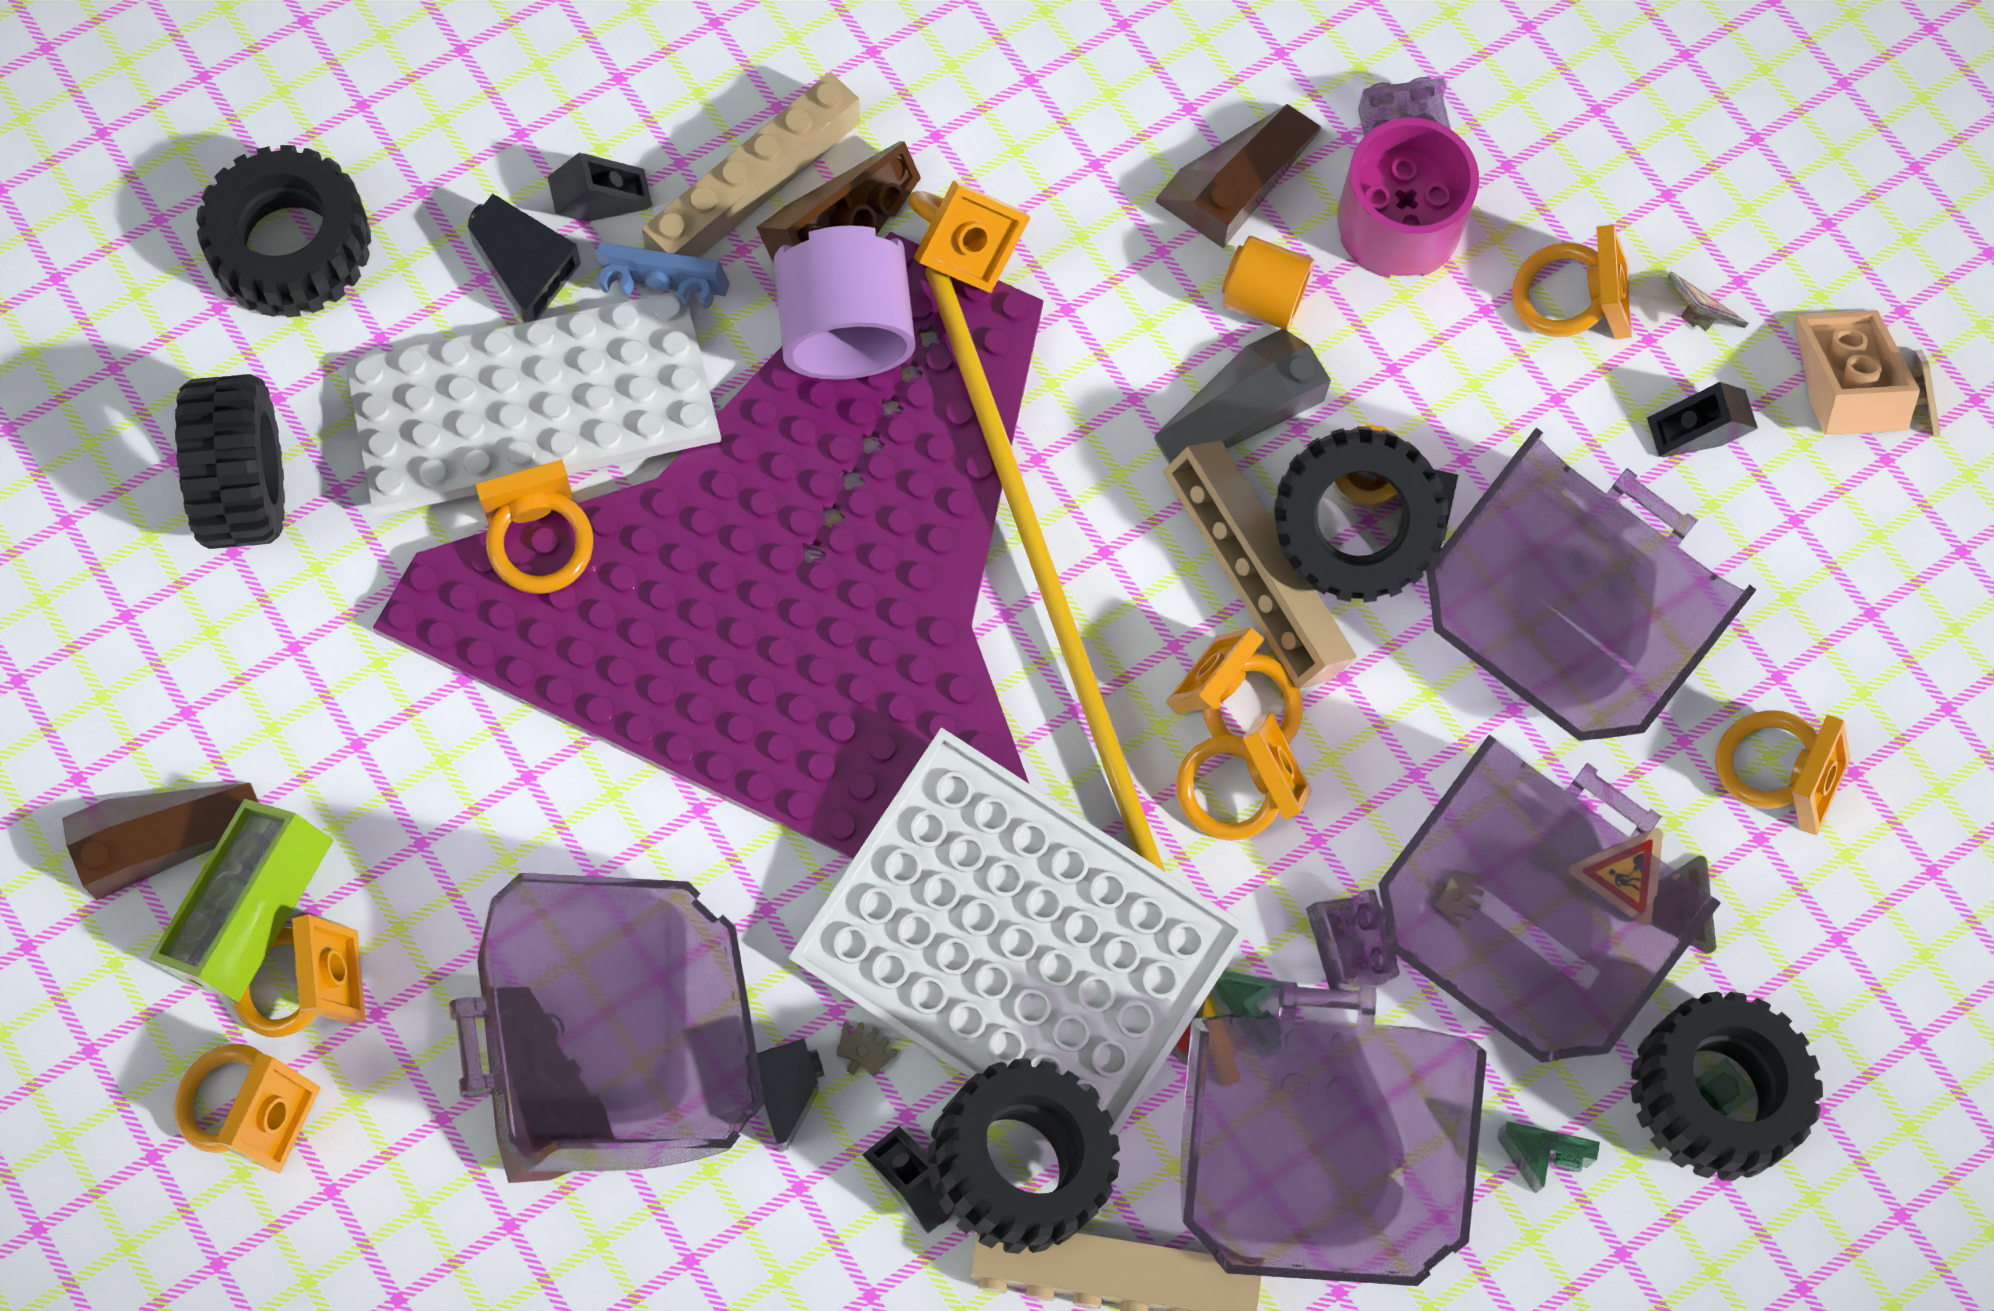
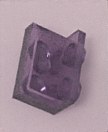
(1416, 98)
(1353, 942)

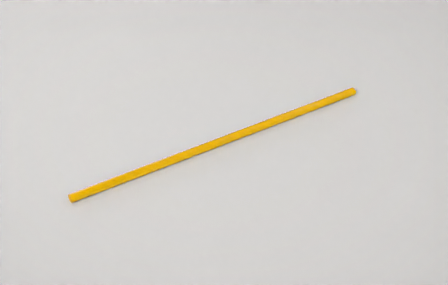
(1046, 575)

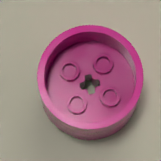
(1407, 197)

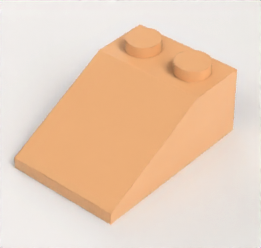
(1855, 373)

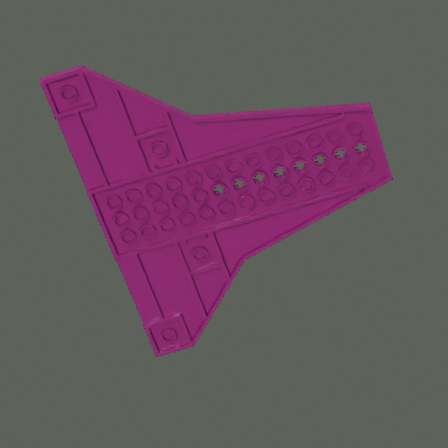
(709, 631)

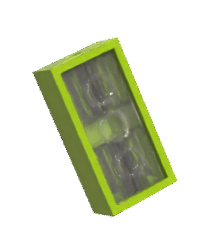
(241, 899)

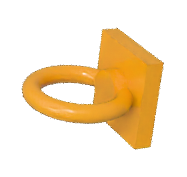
(968, 234)
(1606, 283)
(525, 498)
(1221, 673)
(1270, 767)
(1813, 776)
(325, 974)
(265, 1112)

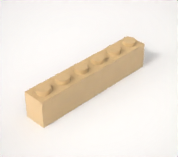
(755, 170)
(1251, 557)
(1116, 1273)

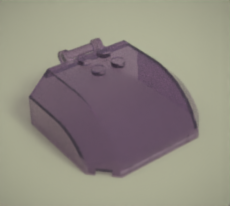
(1578, 596)
(1554, 911)
(610, 1024)
(1329, 1142)

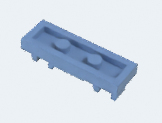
(661, 272)

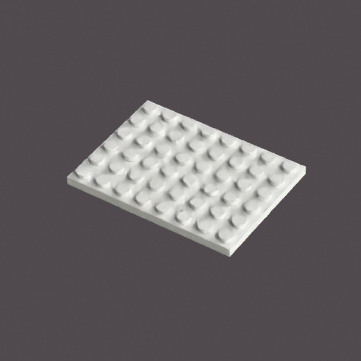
(1017, 932)

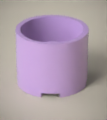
(844, 303)

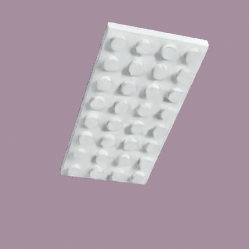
(527, 394)

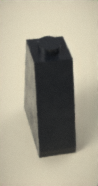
(522, 255)

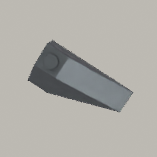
(1249, 395)

